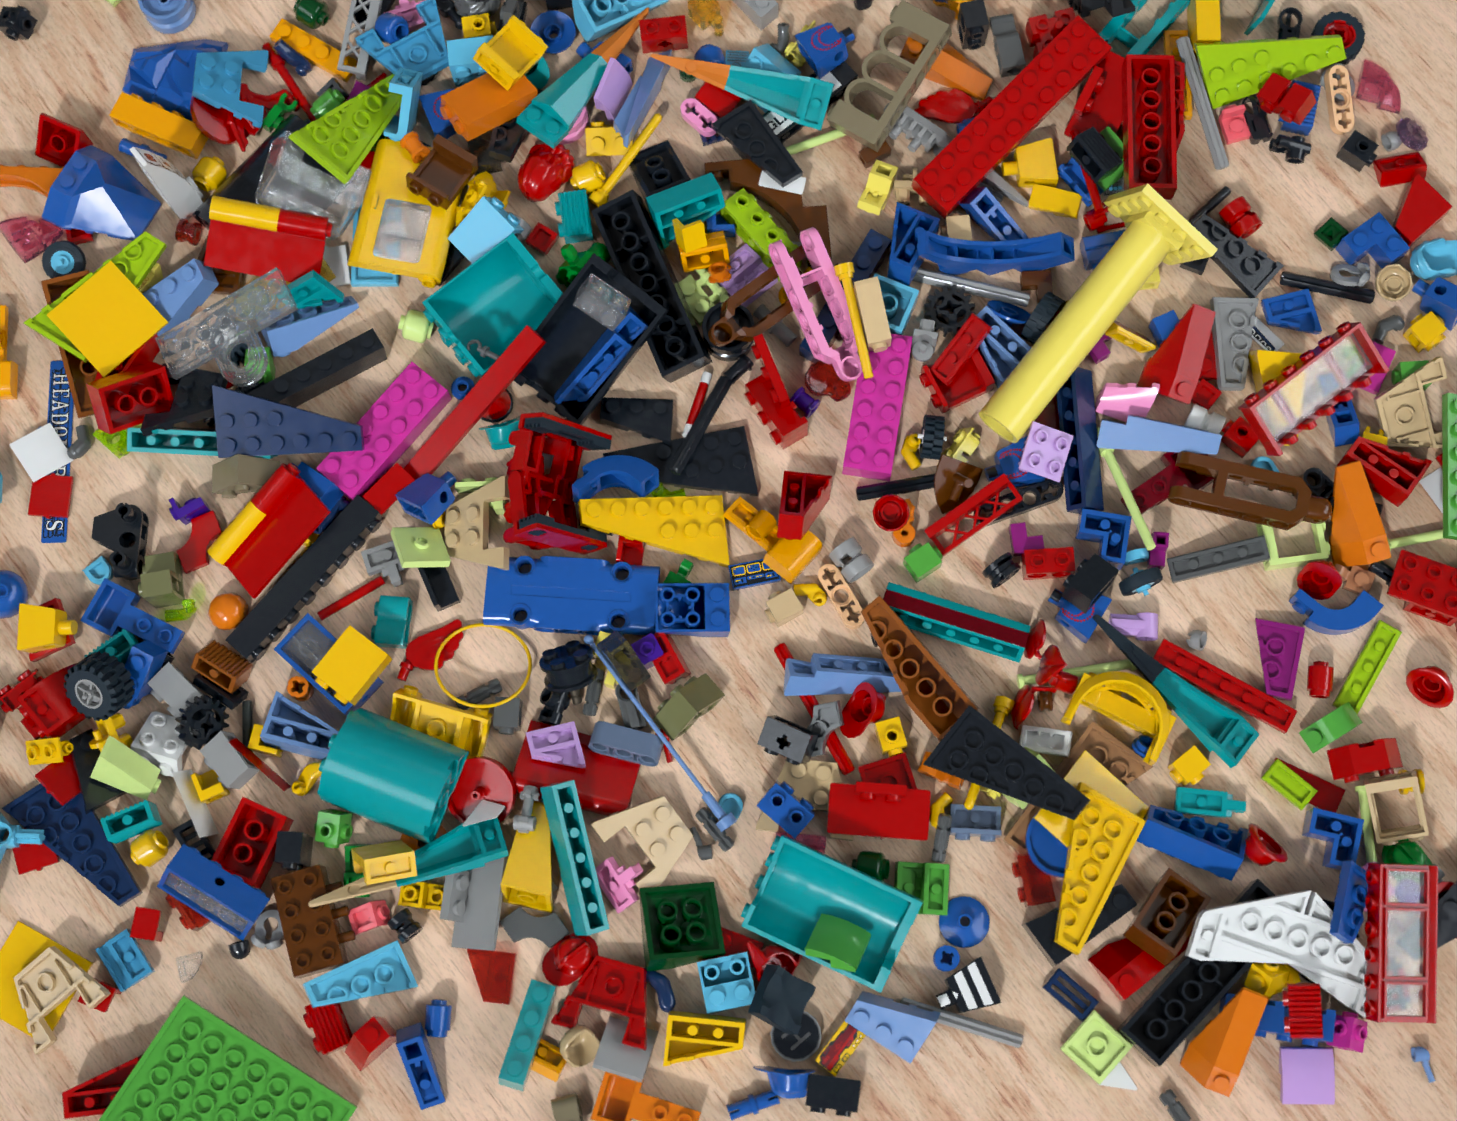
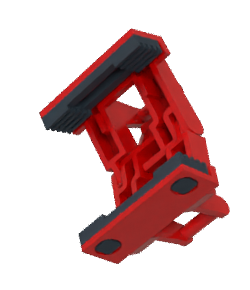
(526, 478)

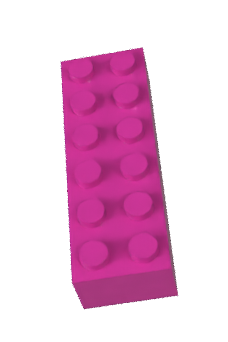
(878, 413)
(387, 431)

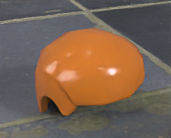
(227, 611)

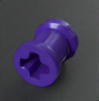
(805, 402)

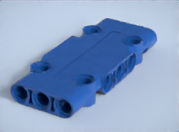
(572, 596)

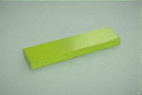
(1368, 666)

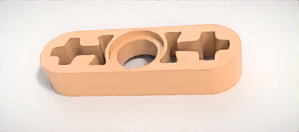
(1345, 91)
(837, 577)

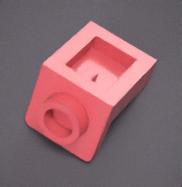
(1234, 124)
(369, 916)

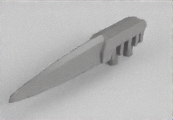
(933, 137)

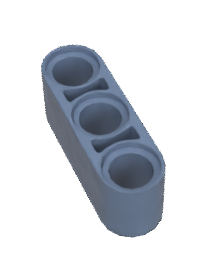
(626, 744)

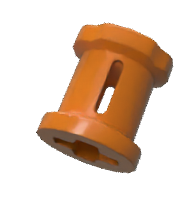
(414, 147)
(307, 688)

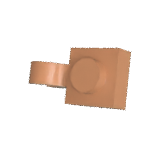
(1355, 579)

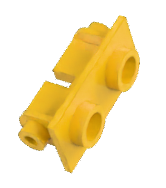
(47, 750)

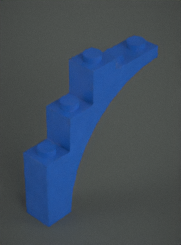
(993, 257)

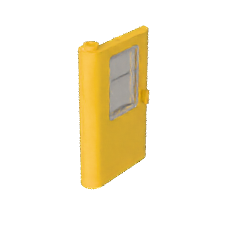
(405, 229)

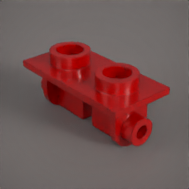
(9, 694)

